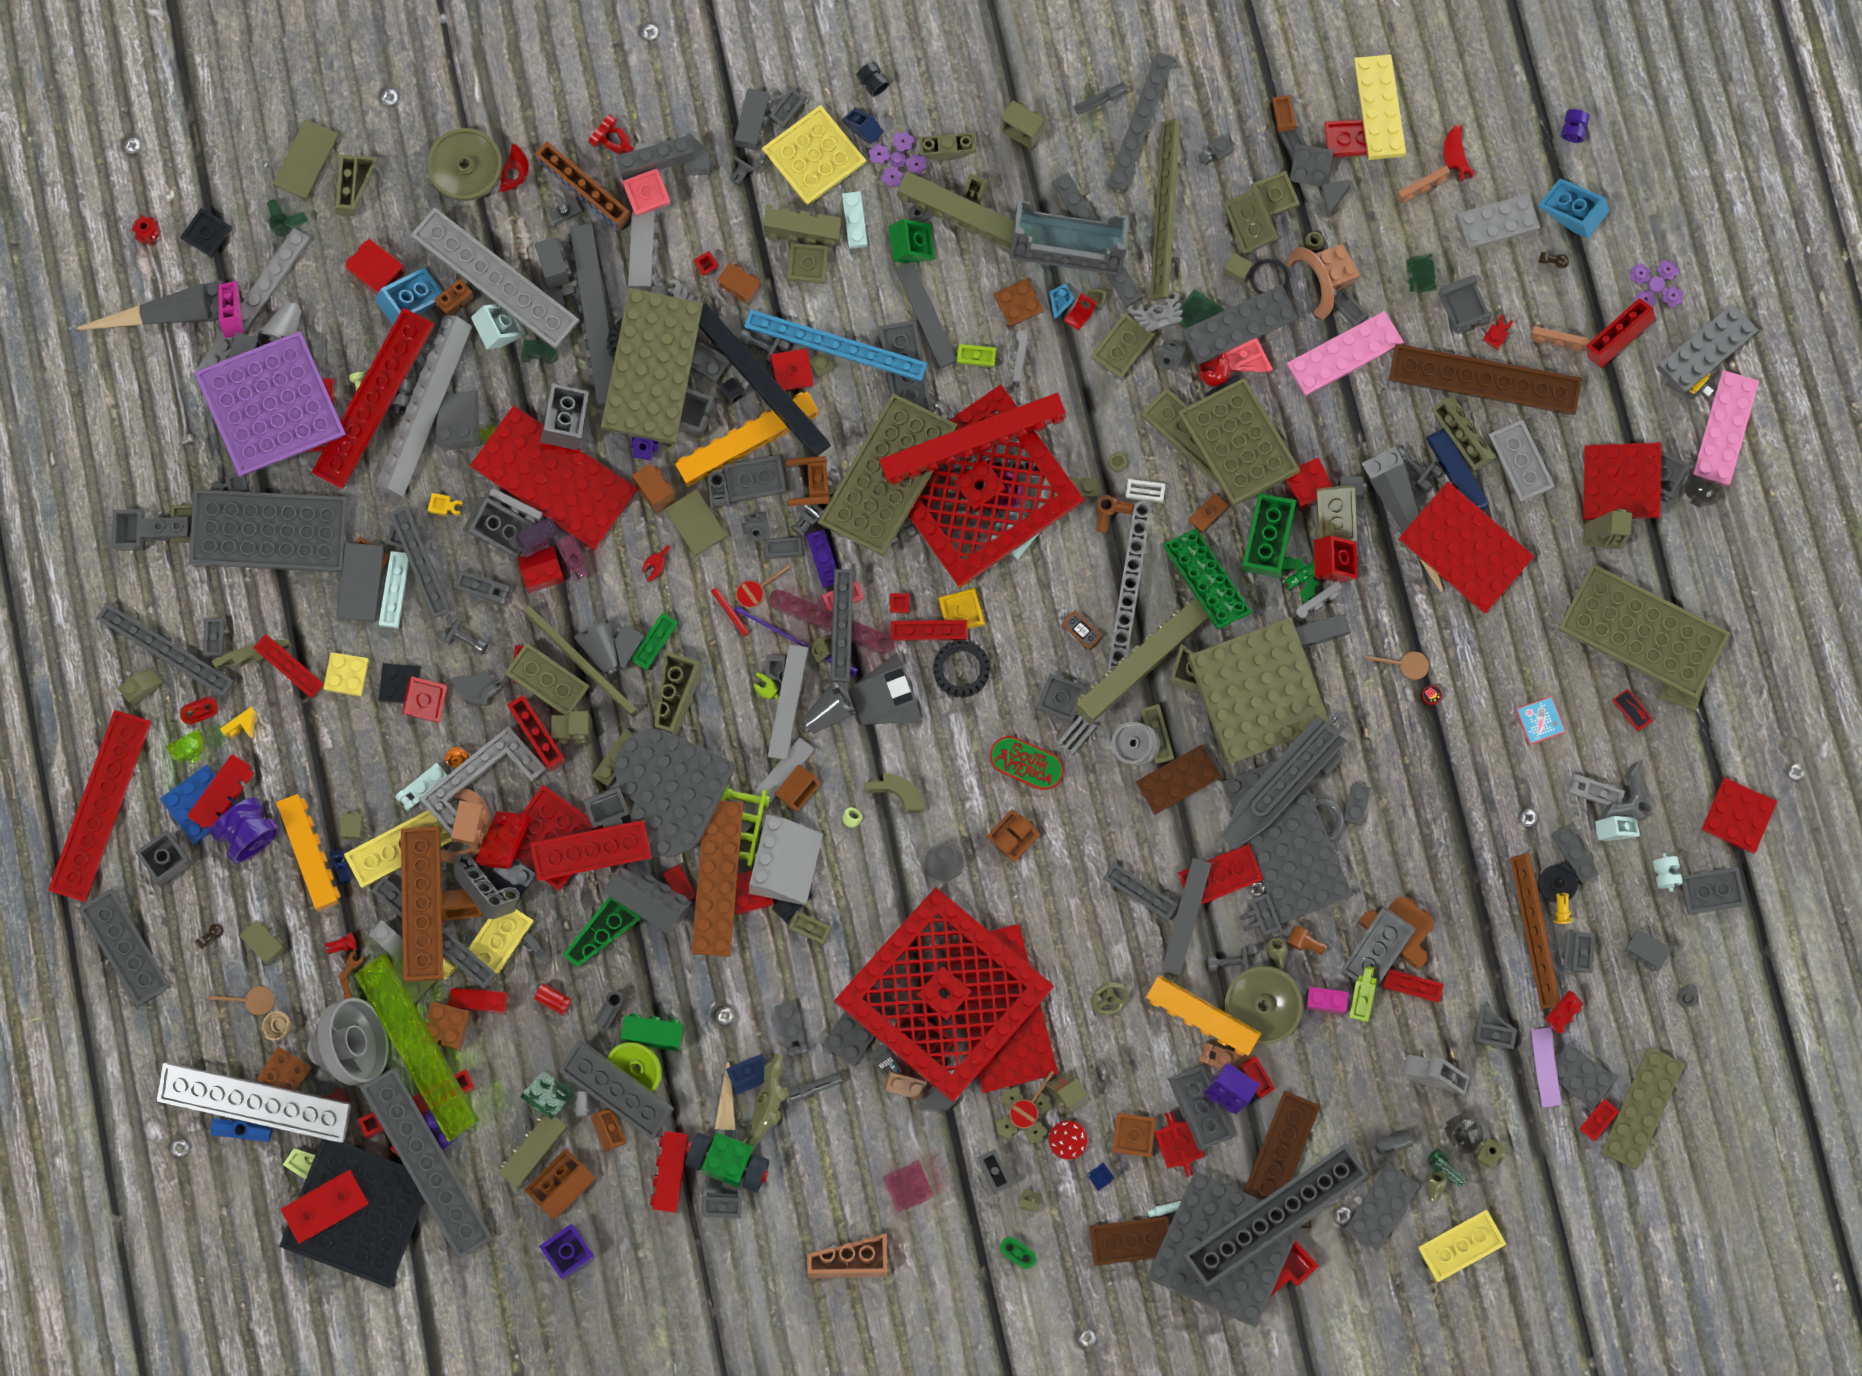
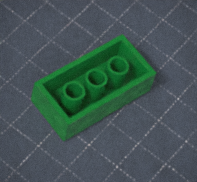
(1269, 535)

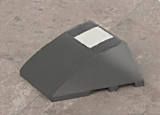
(886, 695)

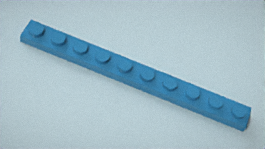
(836, 345)

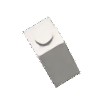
(388, 940)

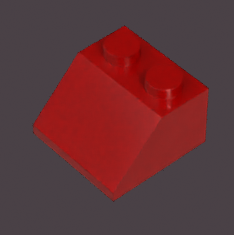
(540, 570)

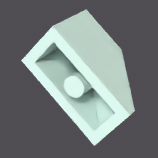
(1617, 828)

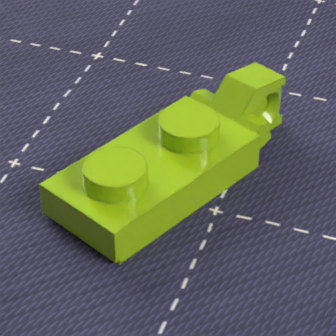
(1363, 995)

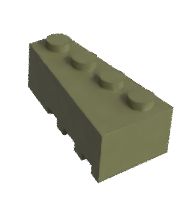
(801, 227)
(676, 691)
(1067, 1093)

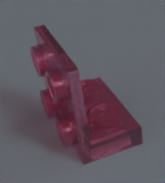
(908, 1186)

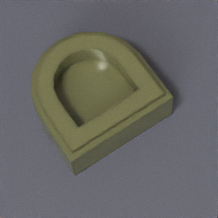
(1099, 296)

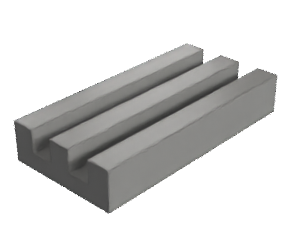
(1080, 742)

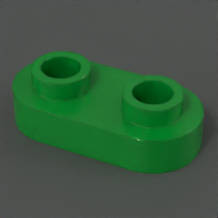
(1017, 1253)

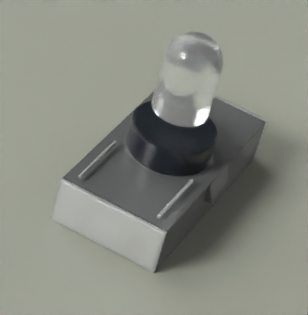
(564, 212)

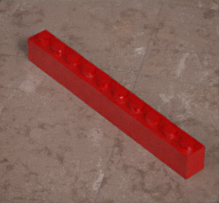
(973, 438)

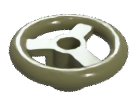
(1108, 996)

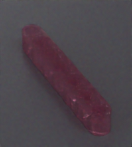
(824, 615)

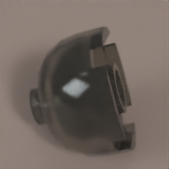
(1701, 491)
(1465, 1132)

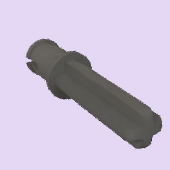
(1101, 98)

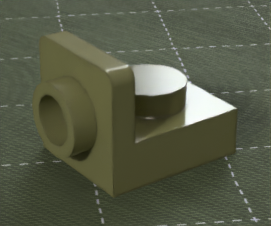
(821, 648)
(1030, 1201)

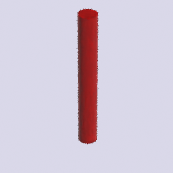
(730, 612)

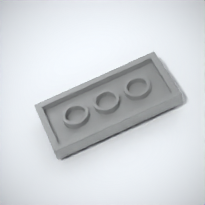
(1498, 221)
(1521, 461)

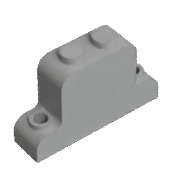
(1435, 1073)

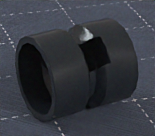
(871, 77)

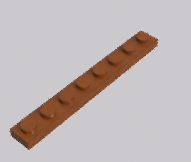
(1535, 931)

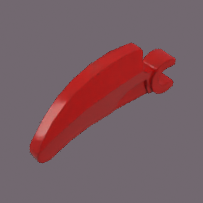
(1454, 153)

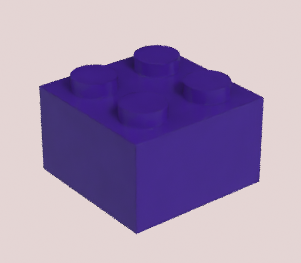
(1231, 1088)
(567, 1252)

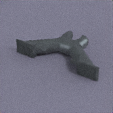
(1635, 800)

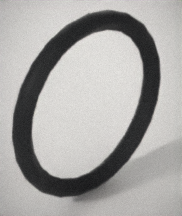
(1264, 262)

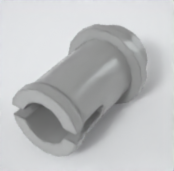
(581, 1104)

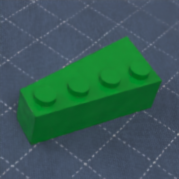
(602, 929)

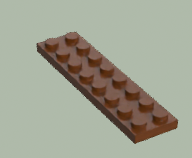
(718, 882)
(422, 904)

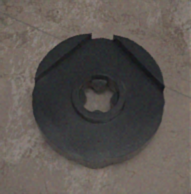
(1555, 872)

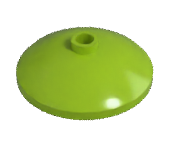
(631, 1053)

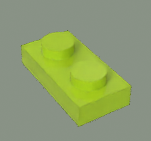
(976, 355)

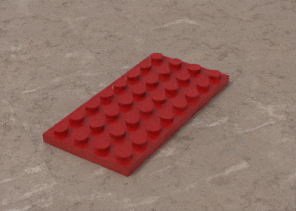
(553, 479)
(1028, 1051)

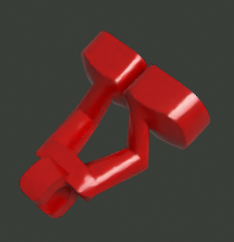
(607, 127)

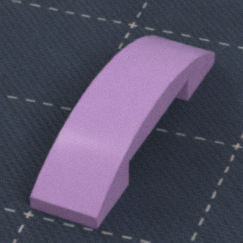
(1546, 1067)

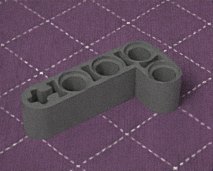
(482, 892)

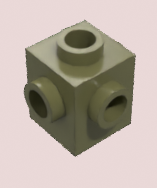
(1485, 1157)

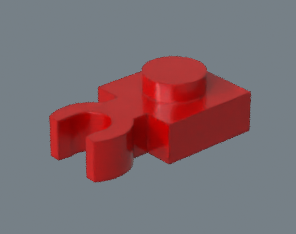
(1496, 334)

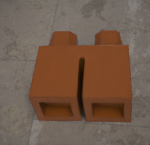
(453, 298)

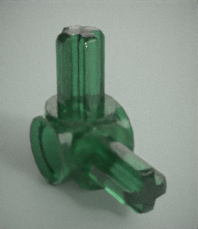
(279, 217)

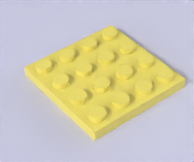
(814, 155)

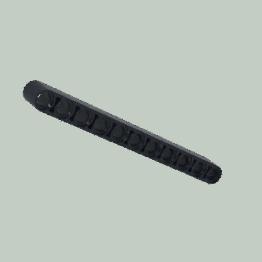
(762, 382)

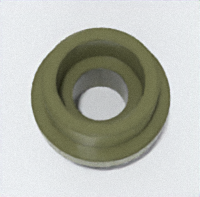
(1314, 235)

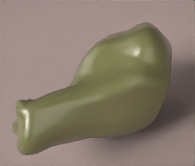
(1277, 950)
(1436, 1184)

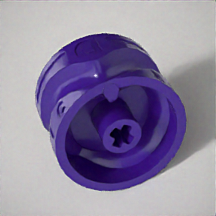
(245, 830)

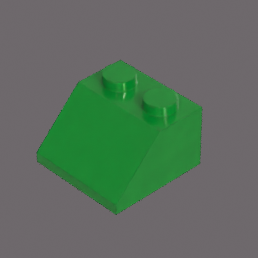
(911, 241)

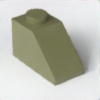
(140, 686)

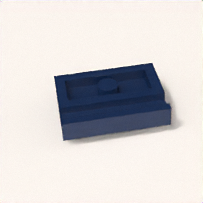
(747, 1074)

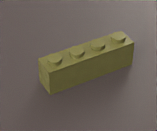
(532, 1151)

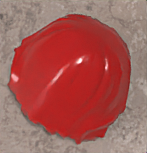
(1215, 372)

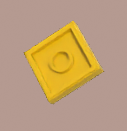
(962, 606)

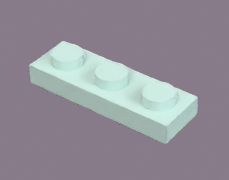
(854, 219)

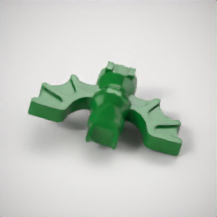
(1304, 574)

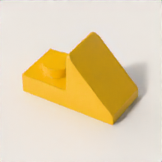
(244, 720)

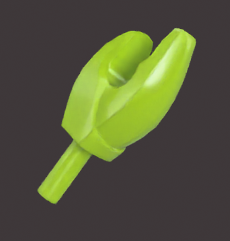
(770, 690)

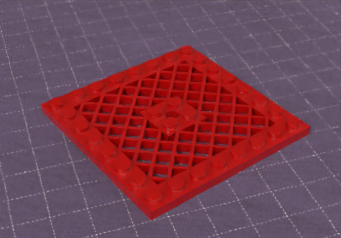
(1023, 530)
(908, 1050)

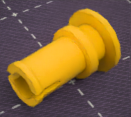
(1563, 909)

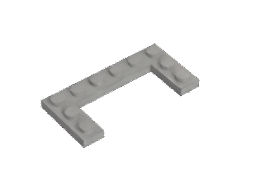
(504, 743)

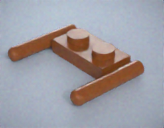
(817, 480)

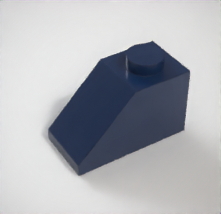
(863, 125)

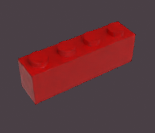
(1620, 333)
(536, 733)
(670, 1172)

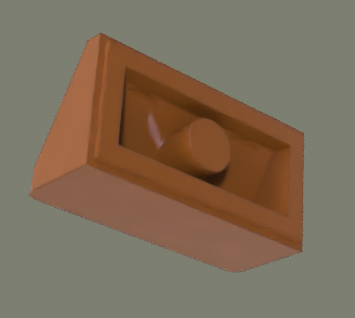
(608, 1129)

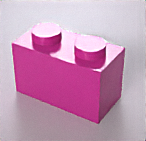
(1326, 1000)

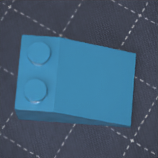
(1575, 207)
(412, 292)

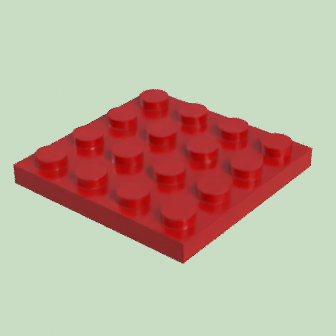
(1622, 479)
(550, 819)

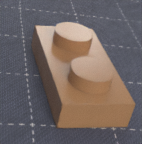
(905, 1085)

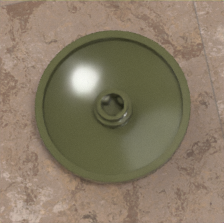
(464, 164)
(1266, 1001)

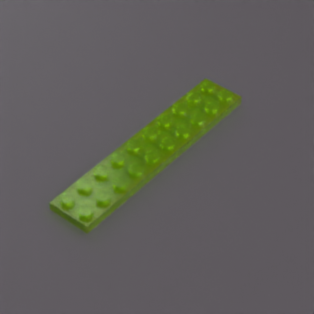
(417, 1047)

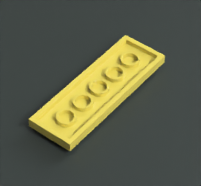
(1379, 107)
(383, 854)

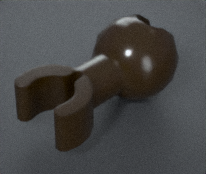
(1560, 261)
(215, 931)

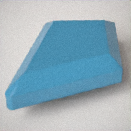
(1060, 299)

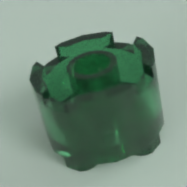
(1422, 273)

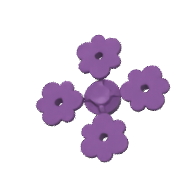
(897, 159)
(1657, 283)

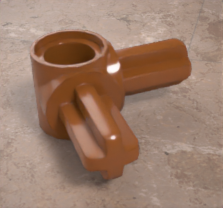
(1104, 515)

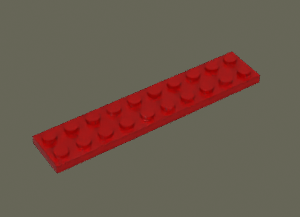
(373, 397)
(99, 806)

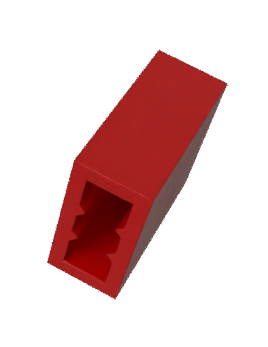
(374, 266)

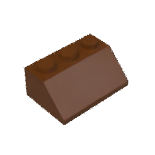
(559, 1184)

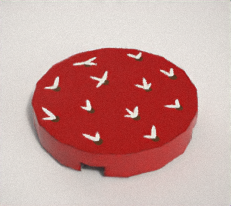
(1068, 1140)

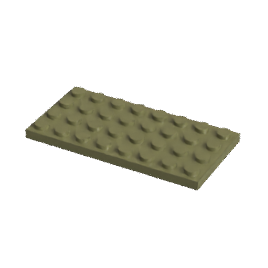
(651, 366)
(864, 504)
(1644, 631)

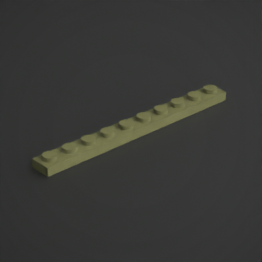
(1165, 210)

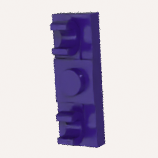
(822, 557)

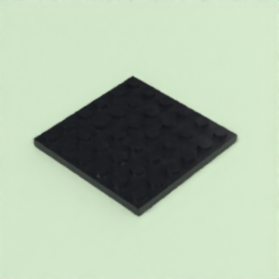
(374, 1237)

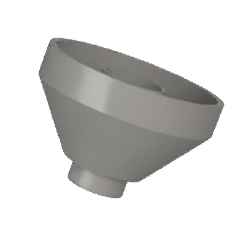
(350, 1042)

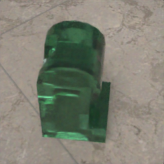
(538, 351)

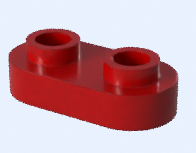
(199, 711)

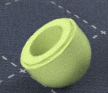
(851, 822)

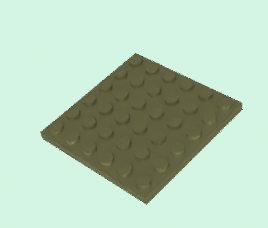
(1257, 690)

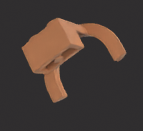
(1333, 270)
(470, 824)

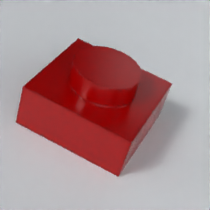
(899, 603)

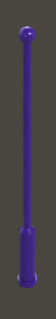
(738, 609)

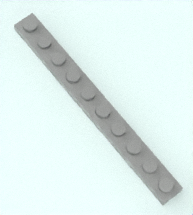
(259, 295)

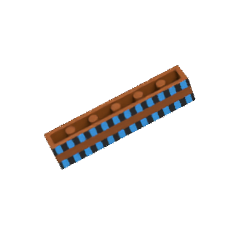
(582, 186)

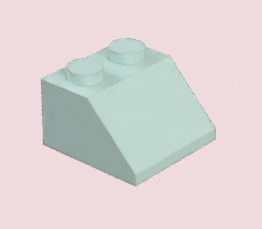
(497, 326)

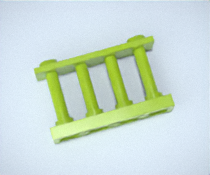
(764, 802)

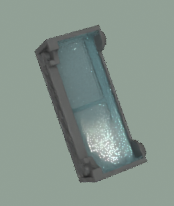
(1068, 240)

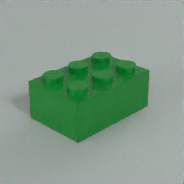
(653, 1032)

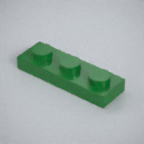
(654, 641)

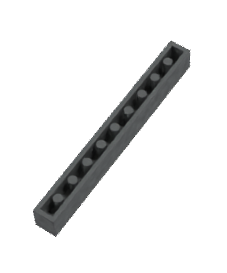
(593, 308)

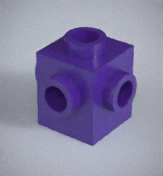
(641, 451)

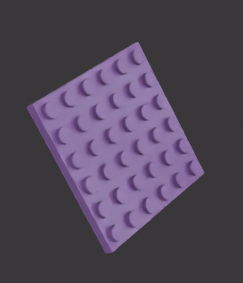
(269, 404)

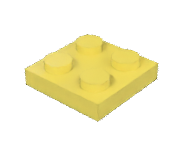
(346, 674)

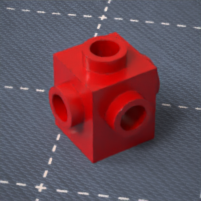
(146, 230)

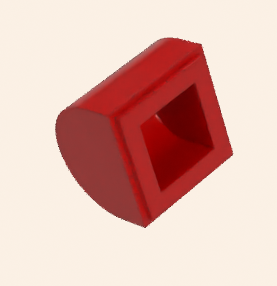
(705, 263)

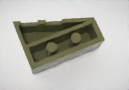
(353, 179)
(1608, 530)

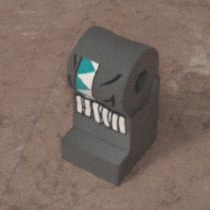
(884, 1061)

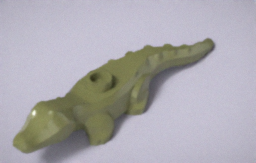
(768, 1102)

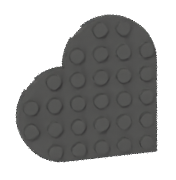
(672, 788)

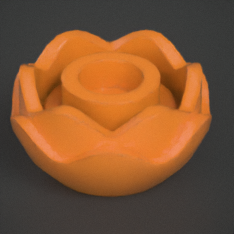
(455, 756)

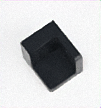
(731, 390)

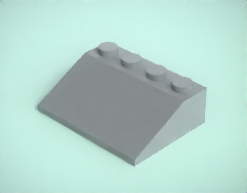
(785, 861)

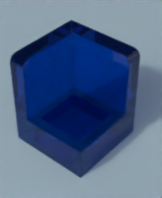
(1100, 1176)

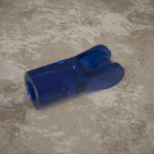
(342, 867)

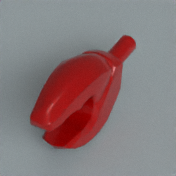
(657, 561)

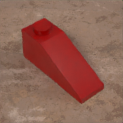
(479, 1000)

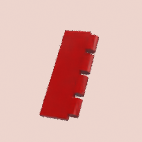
(219, 790)

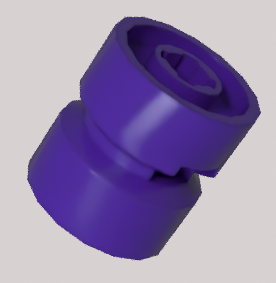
(1575, 125)

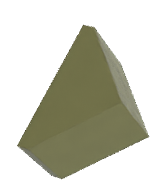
(975, 188)

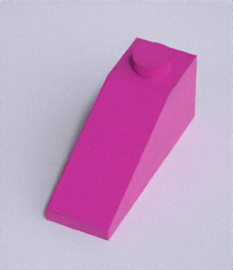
(230, 309)

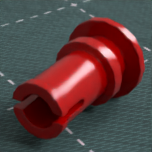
(344, 943)

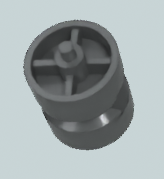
(402, 397)

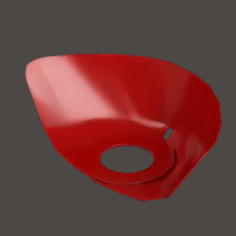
(518, 161)

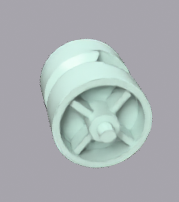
(1668, 876)

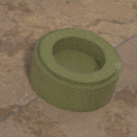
(1117, 462)

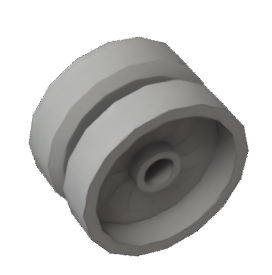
(1124, 743)

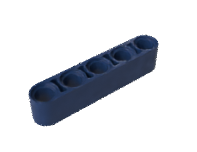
(1455, 467)

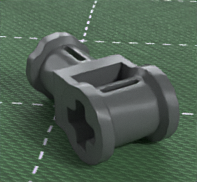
(808, 517)

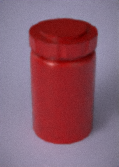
(552, 999)

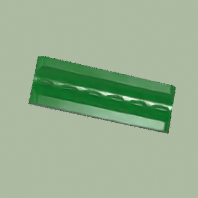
(1206, 579)

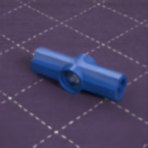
(229, 1128)

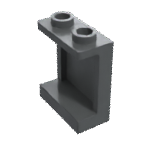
(1464, 304)

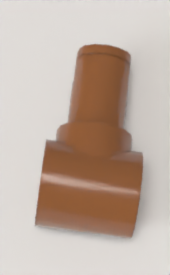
(1300, 940)

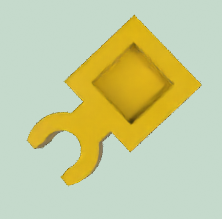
(442, 504)

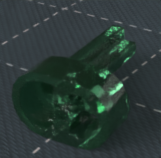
(1439, 1162)

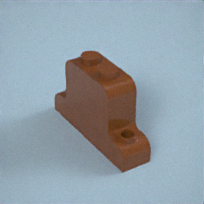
(1422, 920)

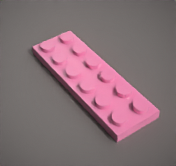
(1344, 353)
(1725, 428)

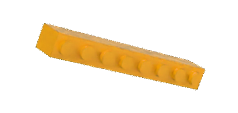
(739, 442)

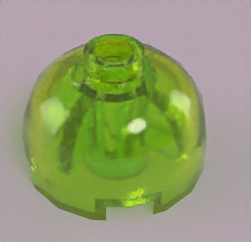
(187, 748)

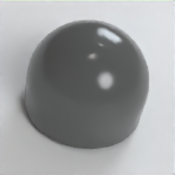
(1687, 990)

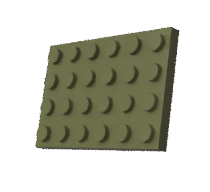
(1238, 442)

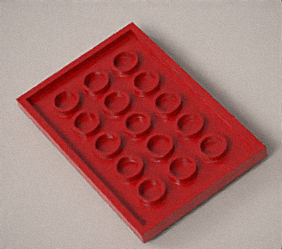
(1465, 547)

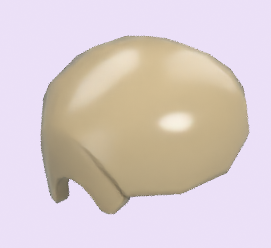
(276, 1026)

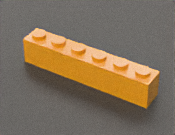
(308, 853)
(1203, 1015)

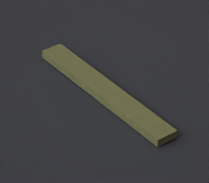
(580, 661)

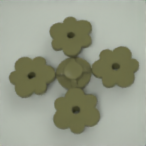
(1001, 1123)

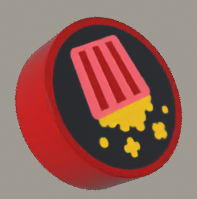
(1431, 695)

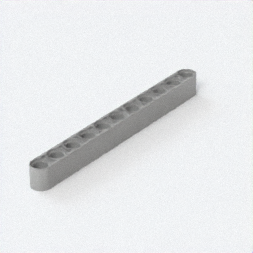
(1130, 575)

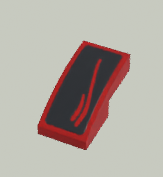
(1633, 710)

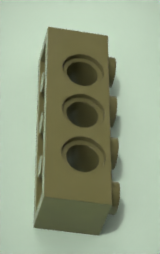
(1463, 433)

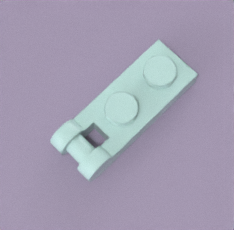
(421, 786)

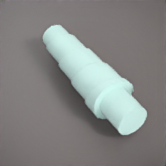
(1163, 1209)

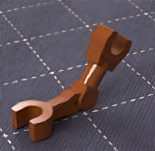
(344, 975)

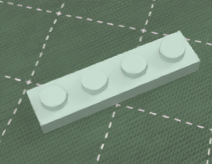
(394, 590)

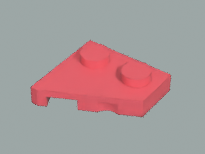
(1248, 358)

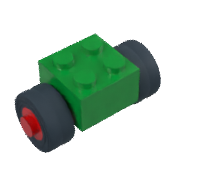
(727, 1161)

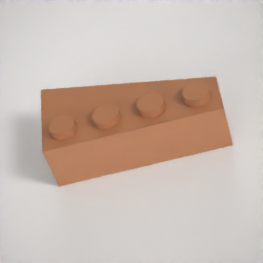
(851, 1260)

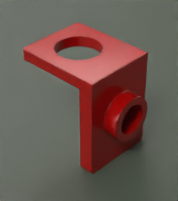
(1079, 314)

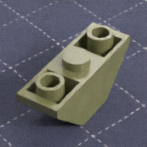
(947, 146)

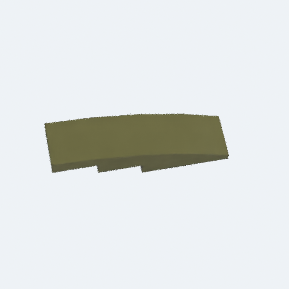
(245, 655)

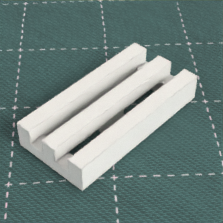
(1145, 491)

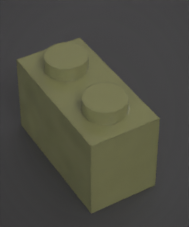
(262, 942)

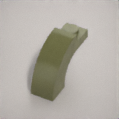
(901, 788)

